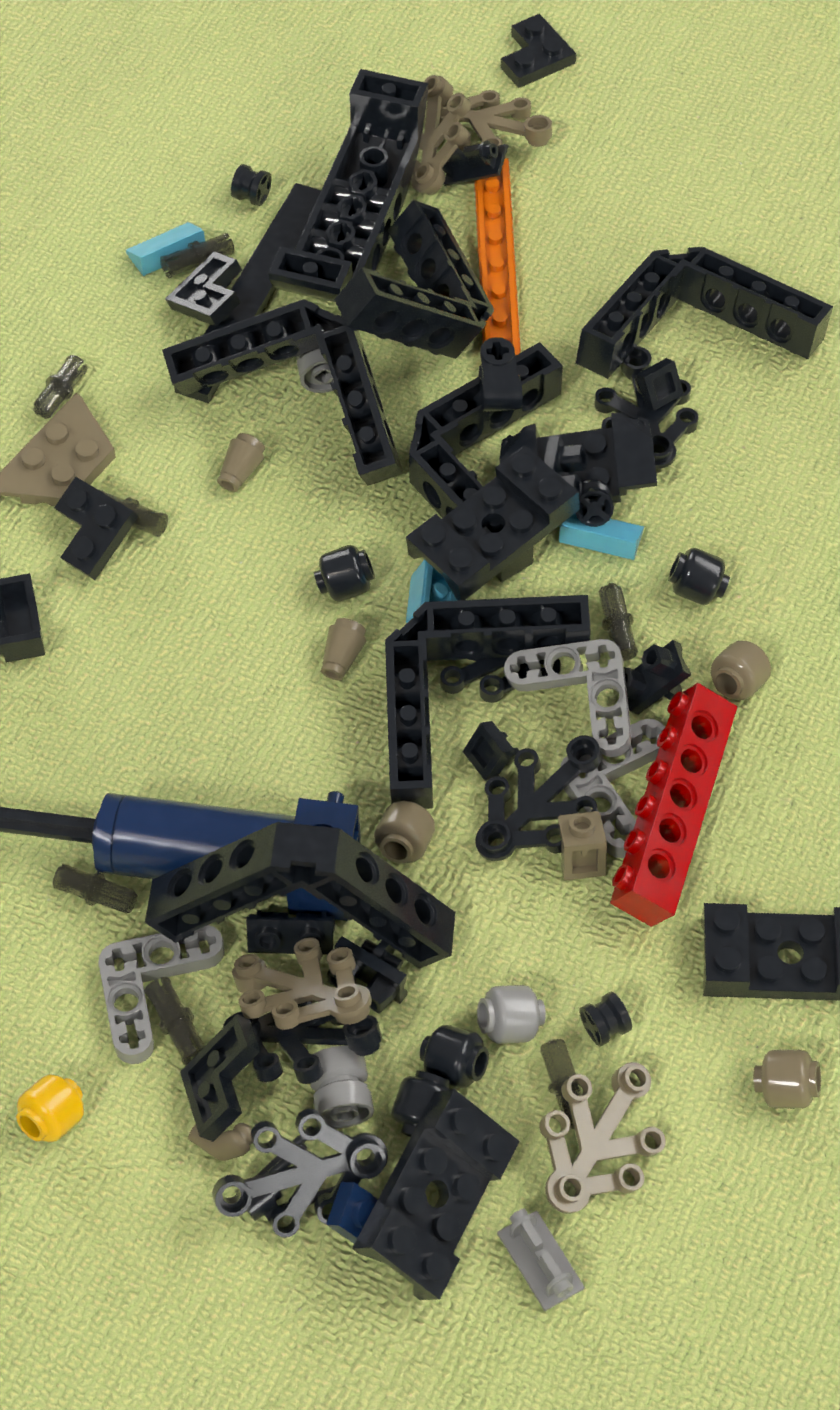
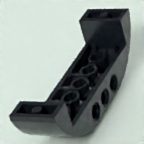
(361, 190)

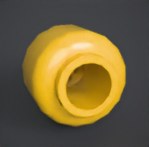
(50, 1108)

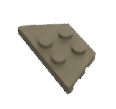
(64, 448)

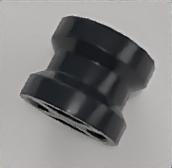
(251, 185)
(597, 511)
(605, 1018)

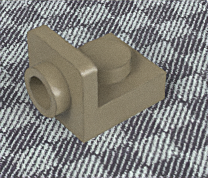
(582, 845)

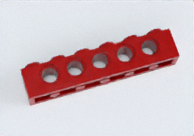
(673, 805)

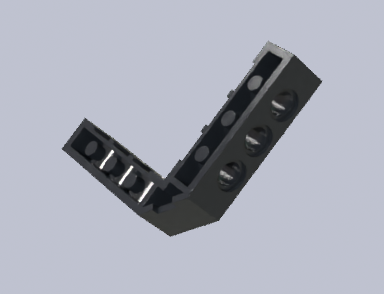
(708, 284)
(444, 307)
(284, 335)
(459, 423)
(460, 632)
(322, 863)

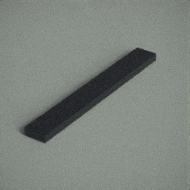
(253, 284)

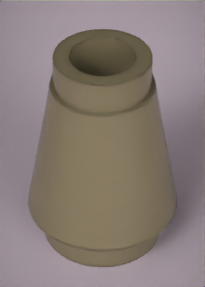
(240, 461)
(342, 647)

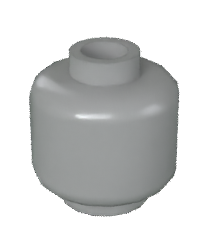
(510, 1014)

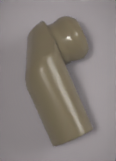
(228, 1145)

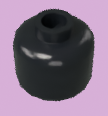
(344, 573)
(698, 576)
(455, 1055)
(414, 1098)

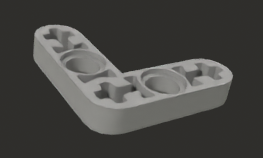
(596, 678)
(598, 782)
(132, 977)

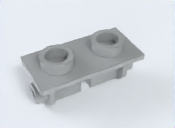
(540, 1259)

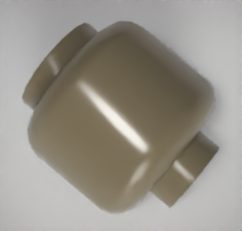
(740, 670)
(404, 832)
(788, 1079)

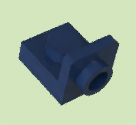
(350, 1210)

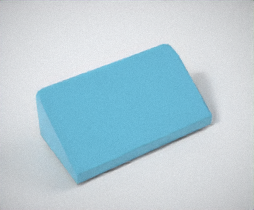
(148, 253)
(611, 538)
(427, 586)

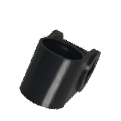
(499, 376)

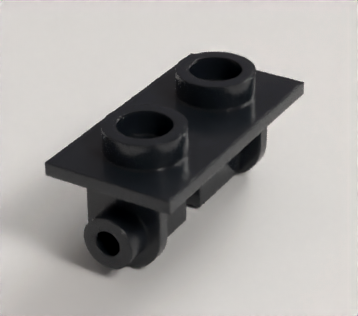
(475, 163)
(279, 933)

